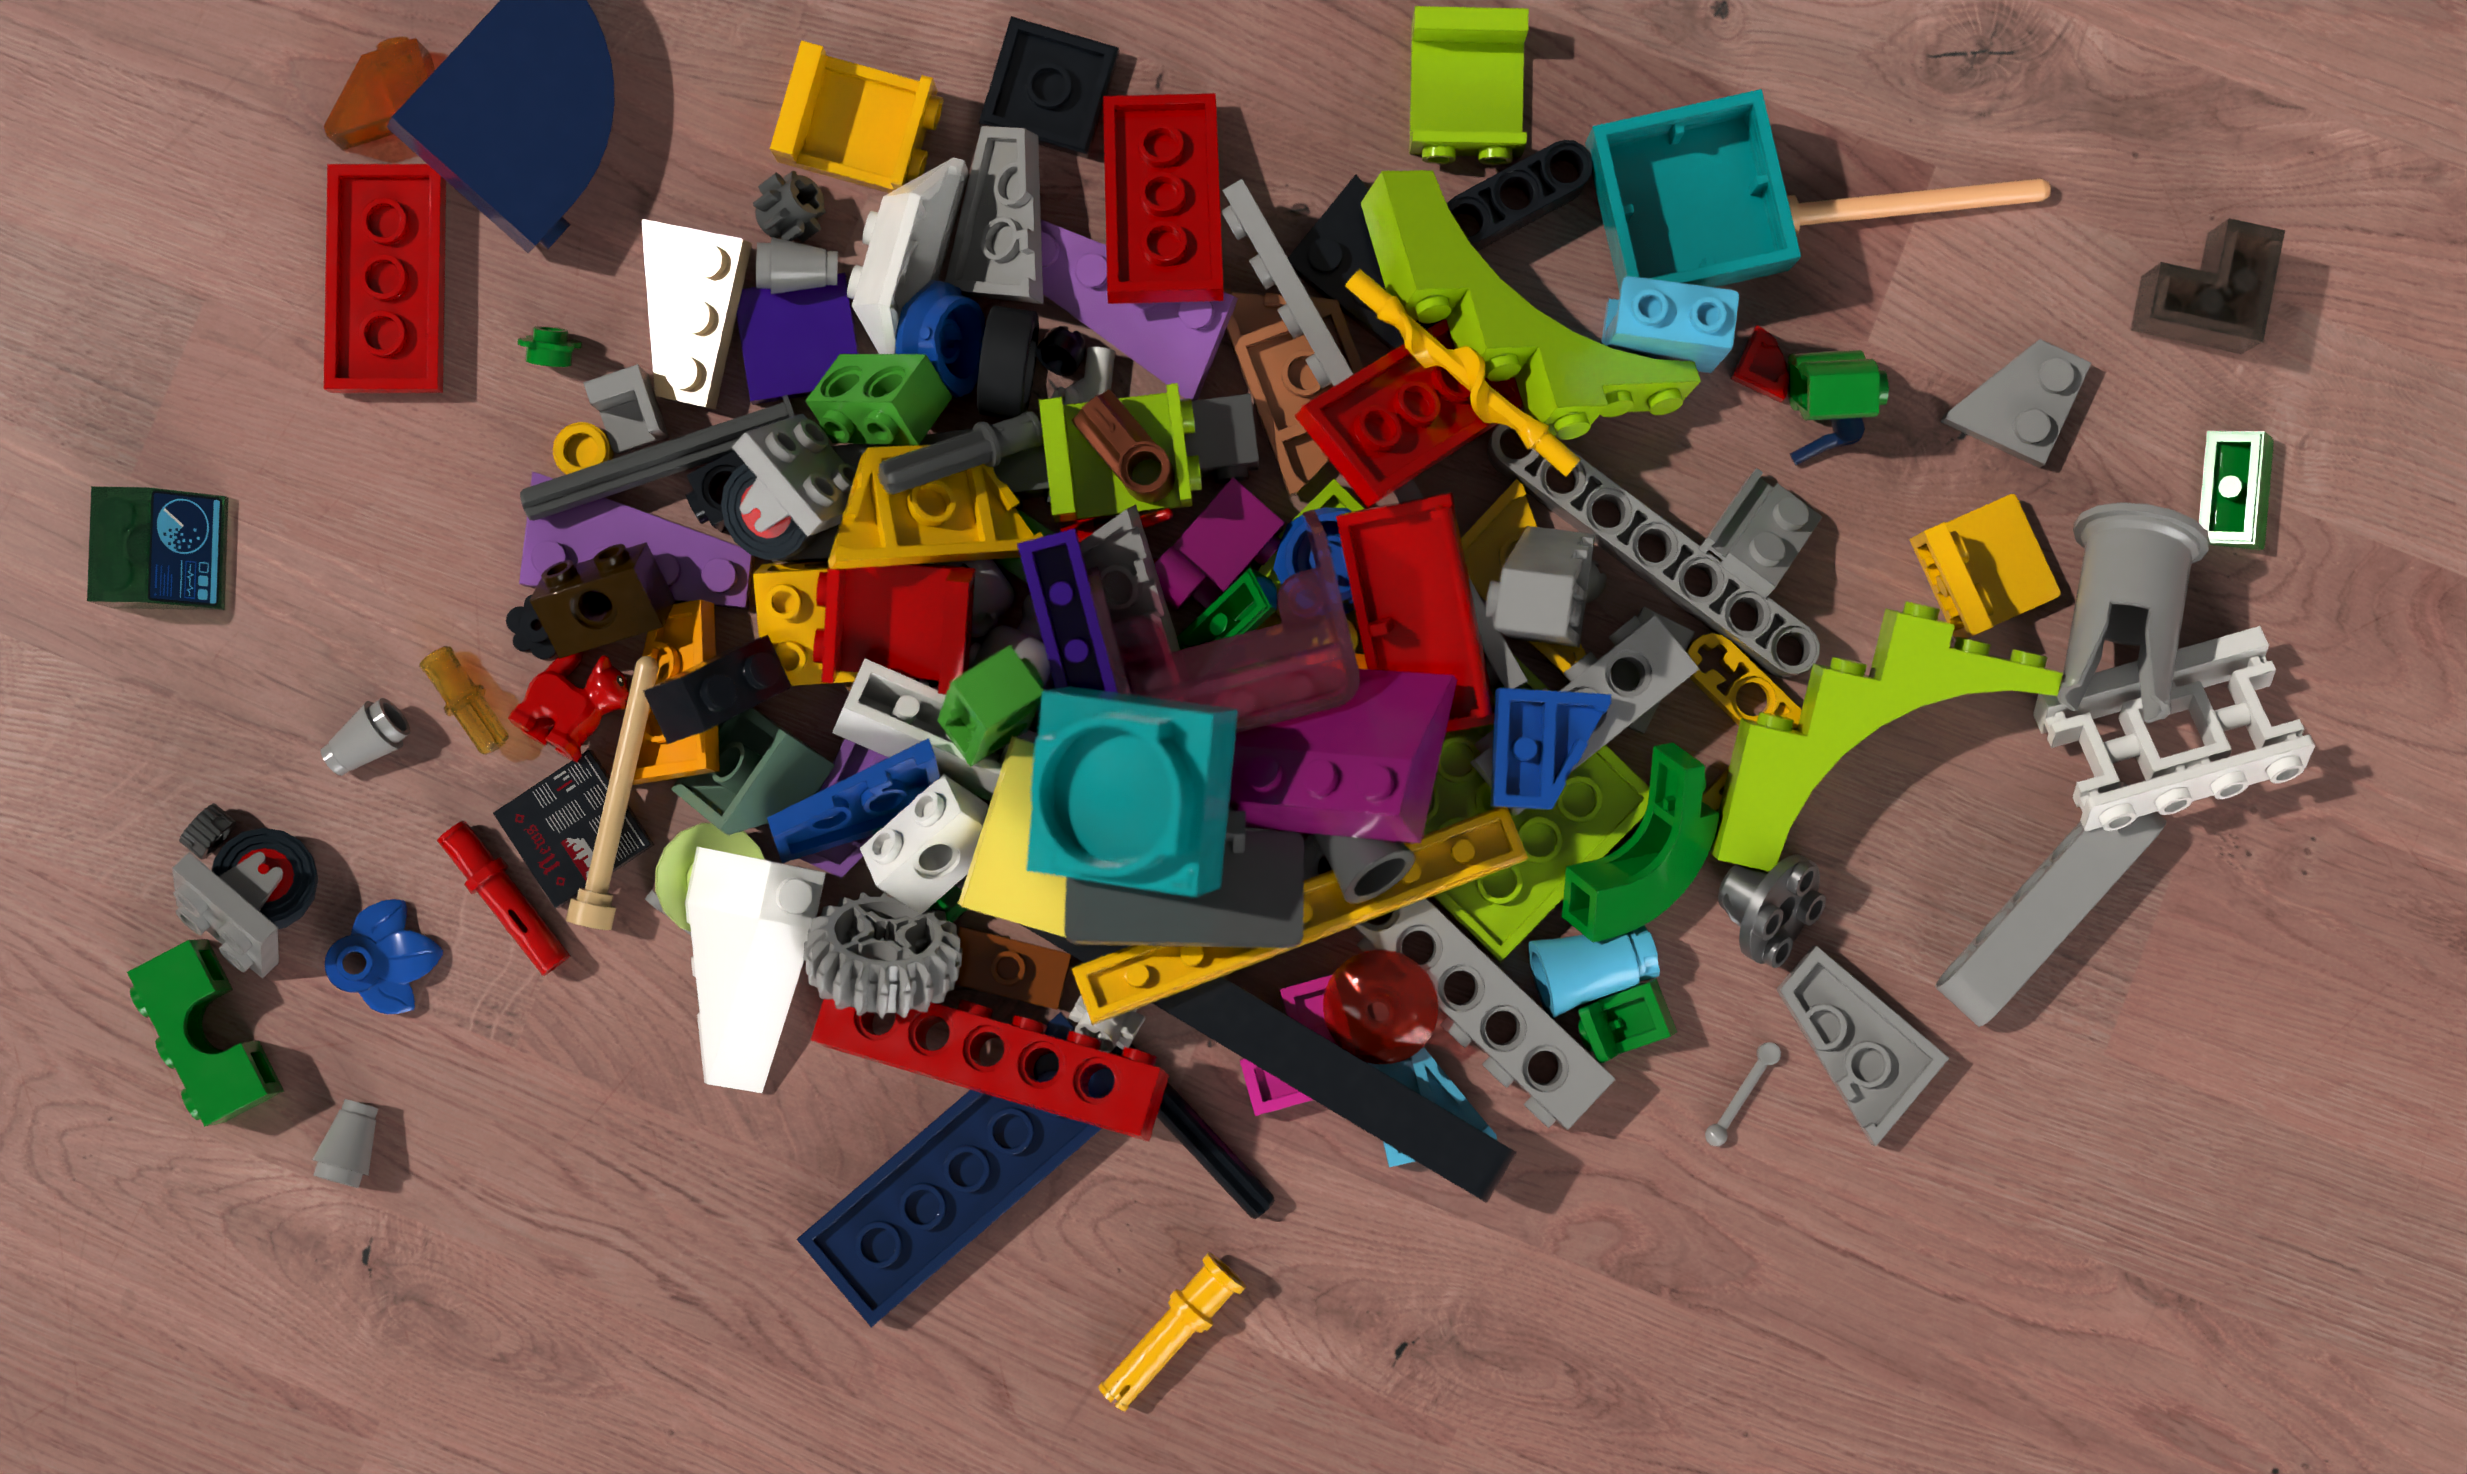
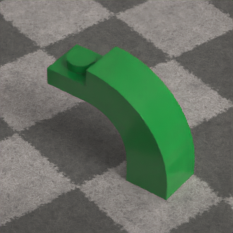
(1656, 863)

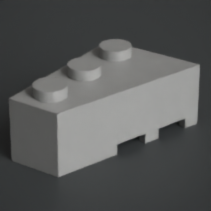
(1543, 587)

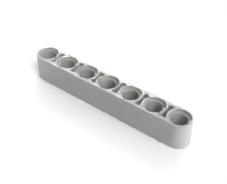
(1666, 575)

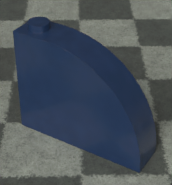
(518, 115)

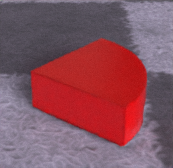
(1763, 366)

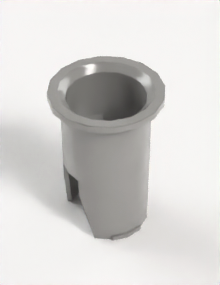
(2131, 595)

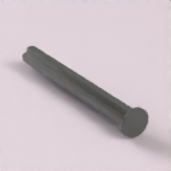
(645, 465)

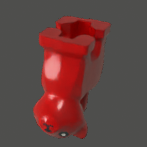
(571, 710)

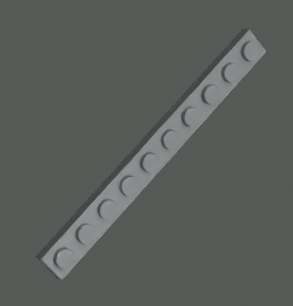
(1331, 368)

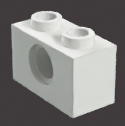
(927, 844)

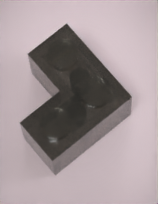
(2223, 301)

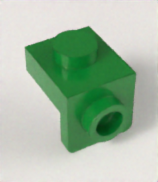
(1625, 1021)

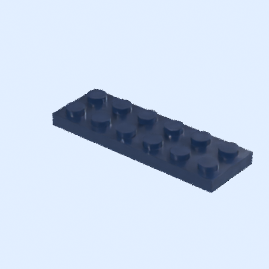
(944, 1190)

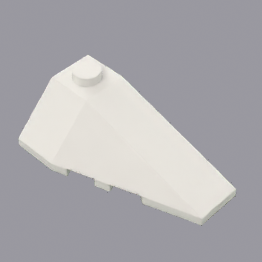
(746, 958)

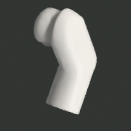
(1096, 378)

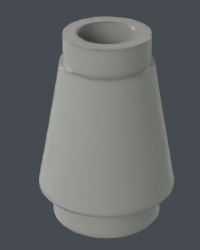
(794, 266)
(367, 736)
(347, 1145)

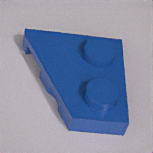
(1539, 742)

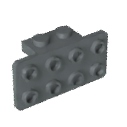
(1253, 908)

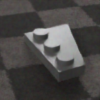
(1000, 220)

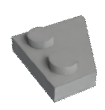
(2023, 403)

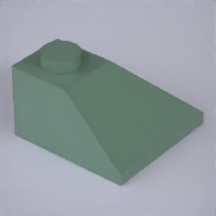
(758, 775)

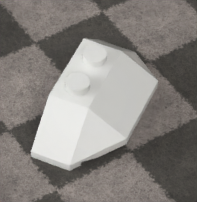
(905, 248)

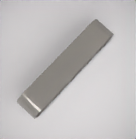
(2042, 915)

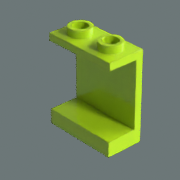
(1467, 83)
(1086, 486)

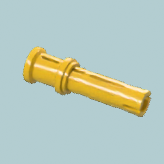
(1188, 1312)

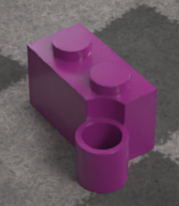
(1218, 547)

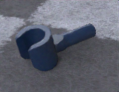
(1844, 433)

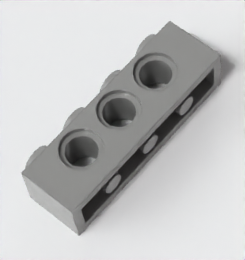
(1661, 669)

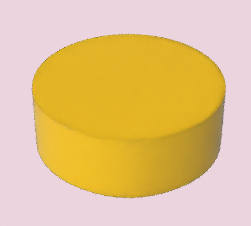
(581, 447)

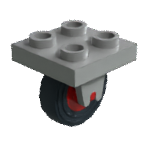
(785, 488)
(254, 888)

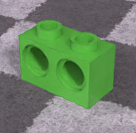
(879, 399)
(991, 704)

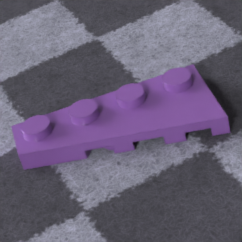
(1165, 338)
(690, 561)

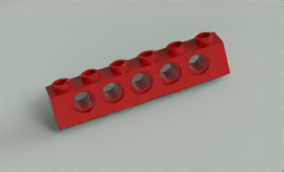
(1127, 1109)

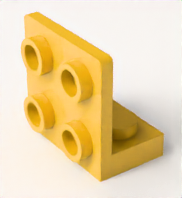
(1985, 567)
(790, 617)

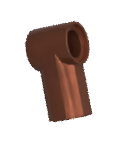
(1123, 445)

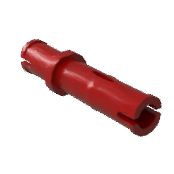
(503, 897)

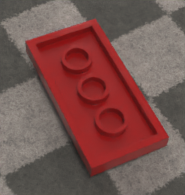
(1162, 199)
(384, 279)
(1396, 419)

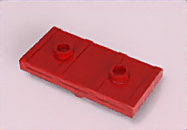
(1418, 599)

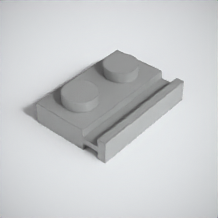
(1761, 533)

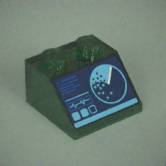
(157, 549)

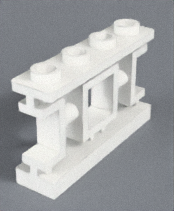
(2190, 775)

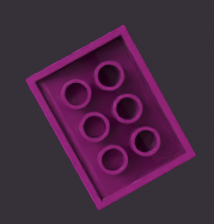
(1349, 767)

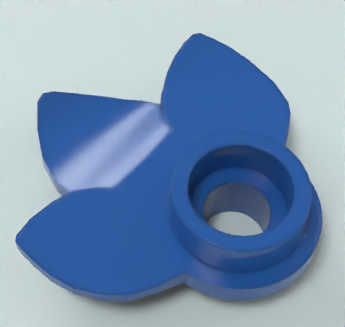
(391, 957)

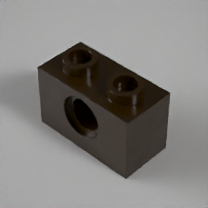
(582, 621)

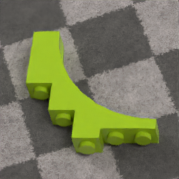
(1557, 371)
(1911, 667)

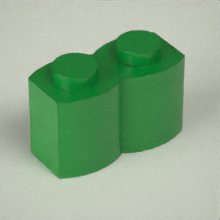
(1836, 385)

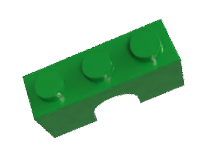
(175, 994)

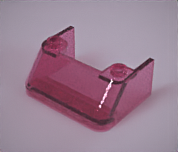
(1264, 673)

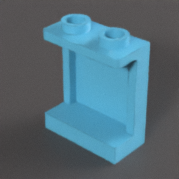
(1672, 321)

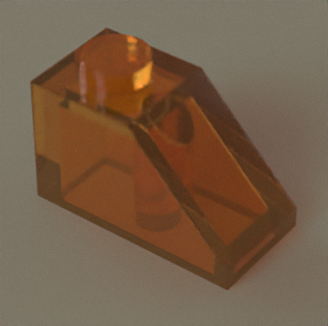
(377, 90)

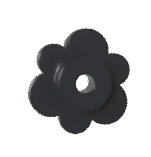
(522, 622)

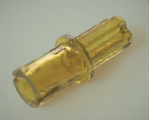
(464, 700)

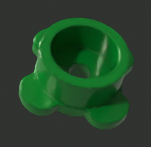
(549, 347)

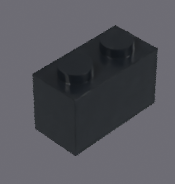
(717, 689)

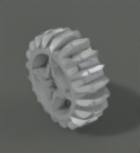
(882, 955)

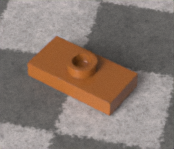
(1012, 968)

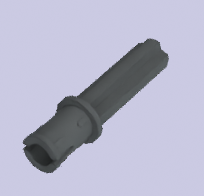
(981, 446)

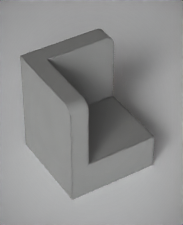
(627, 408)

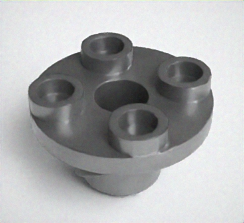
(1772, 906)

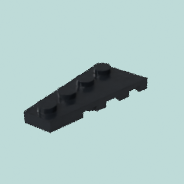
(1334, 253)

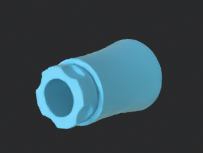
(1579, 971)

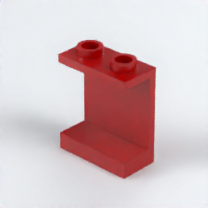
(898, 617)

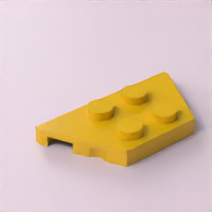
(936, 522)

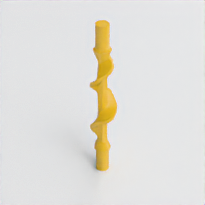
(1467, 368)

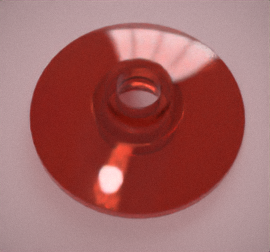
(1396, 983)

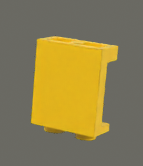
(855, 121)

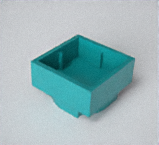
(1694, 194)
(1131, 790)

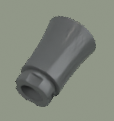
(1365, 865)

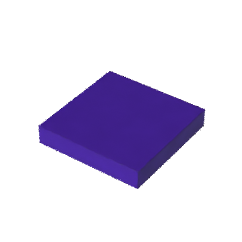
(793, 338)

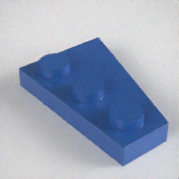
(854, 805)

